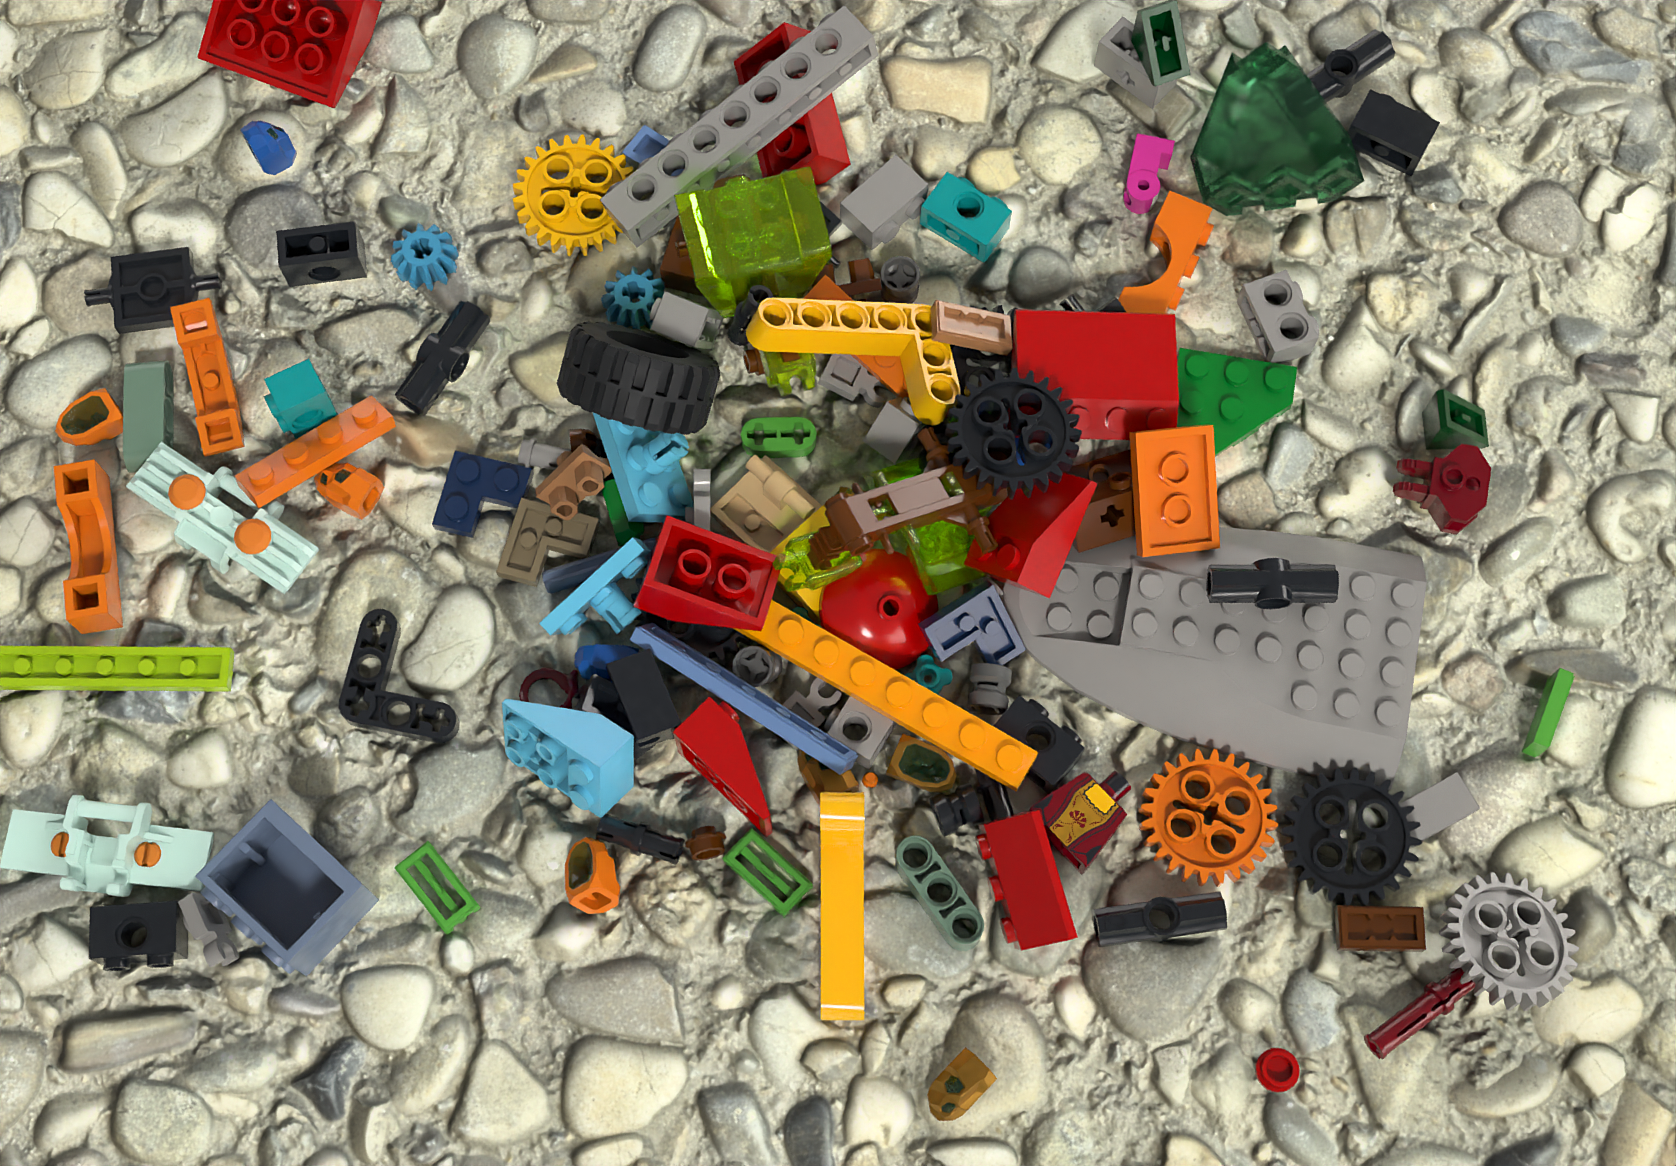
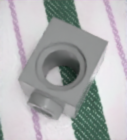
(895, 430)

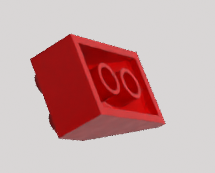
(1034, 535)
(707, 579)
(718, 751)

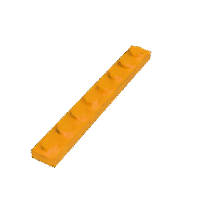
(895, 696)

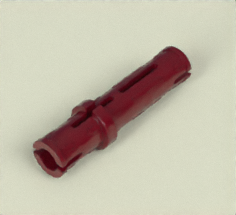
(1436, 1000)

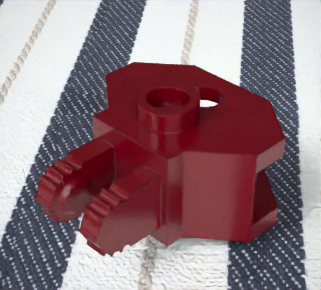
(1452, 486)

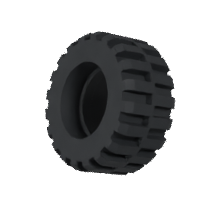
(638, 378)

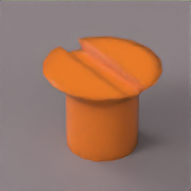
(870, 779)

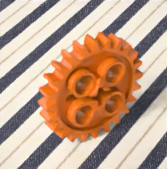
(1195, 852)

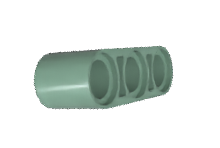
(147, 410)
(933, 873)

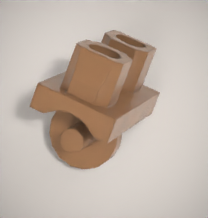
(576, 477)

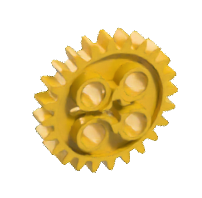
(580, 164)

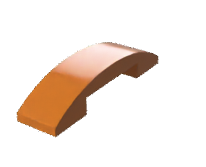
(209, 377)

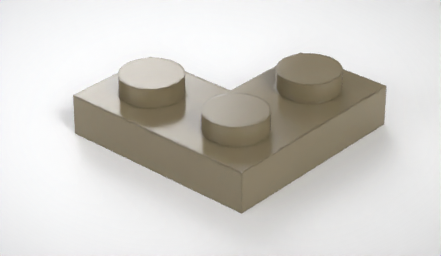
(537, 532)

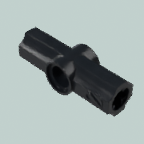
(1354, 61)
(442, 357)
(1272, 583)
(1186, 915)

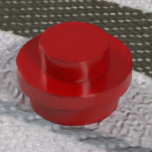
(1277, 1070)

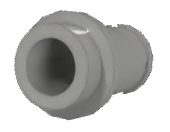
(539, 454)

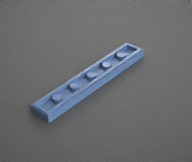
(745, 697)

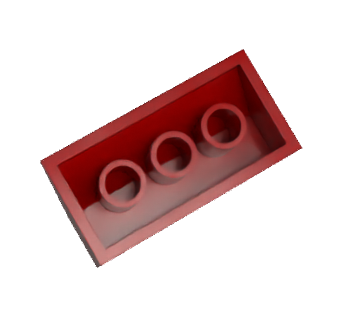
(811, 140)

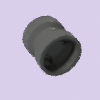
(900, 272)
(749, 664)
(989, 689)

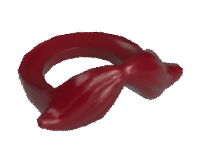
(567, 682)

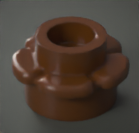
(706, 843)

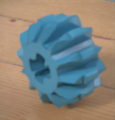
(419, 245)
(620, 295)

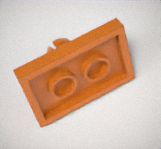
(1174, 490)

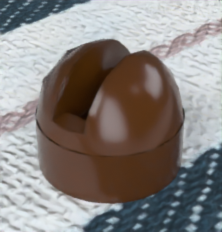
(584, 437)

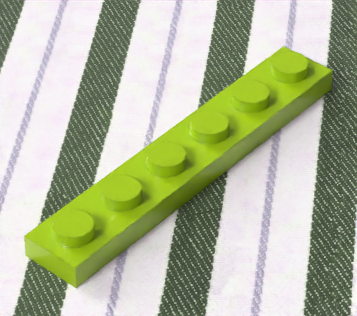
(116, 668)

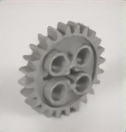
(1508, 941)

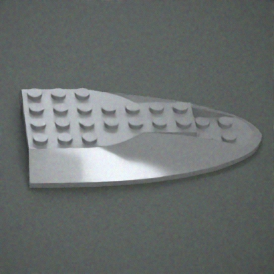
(1271, 686)

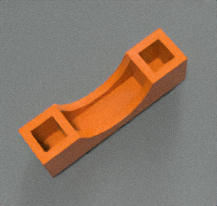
(1176, 234)
(93, 580)

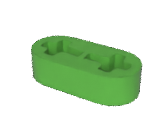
(778, 437)

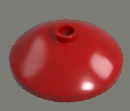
(855, 612)

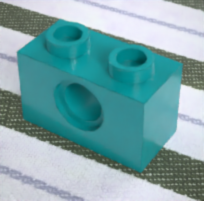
(973, 235)
(298, 399)

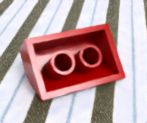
(1025, 881)

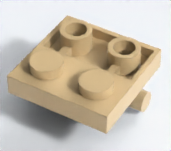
(764, 505)

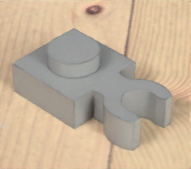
(848, 377)
(700, 512)
(811, 706)
(211, 927)

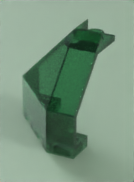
(1271, 138)

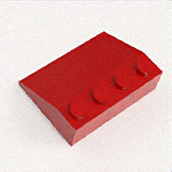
(291, 43)
(1108, 363)

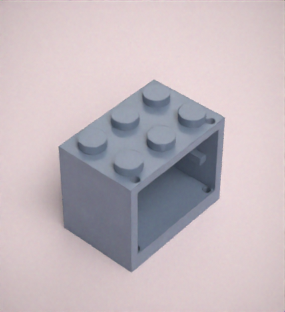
(285, 890)

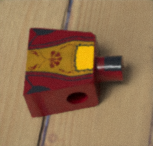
(1083, 816)

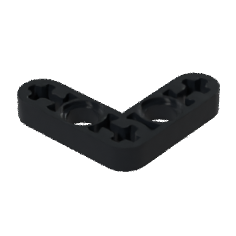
(382, 701)

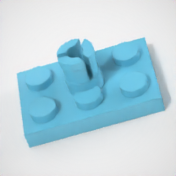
(646, 470)
(602, 594)

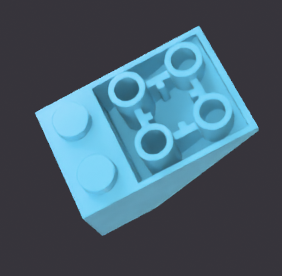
(571, 752)

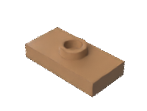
(971, 327)

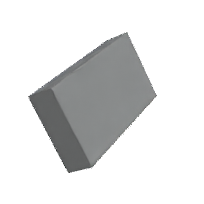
(1440, 806)

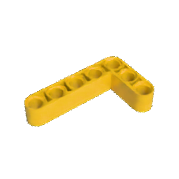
(865, 330)
(842, 905)

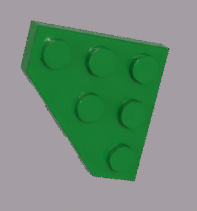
(1231, 394)

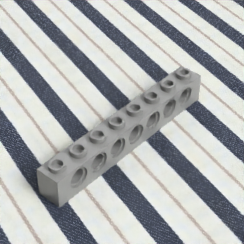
(735, 145)

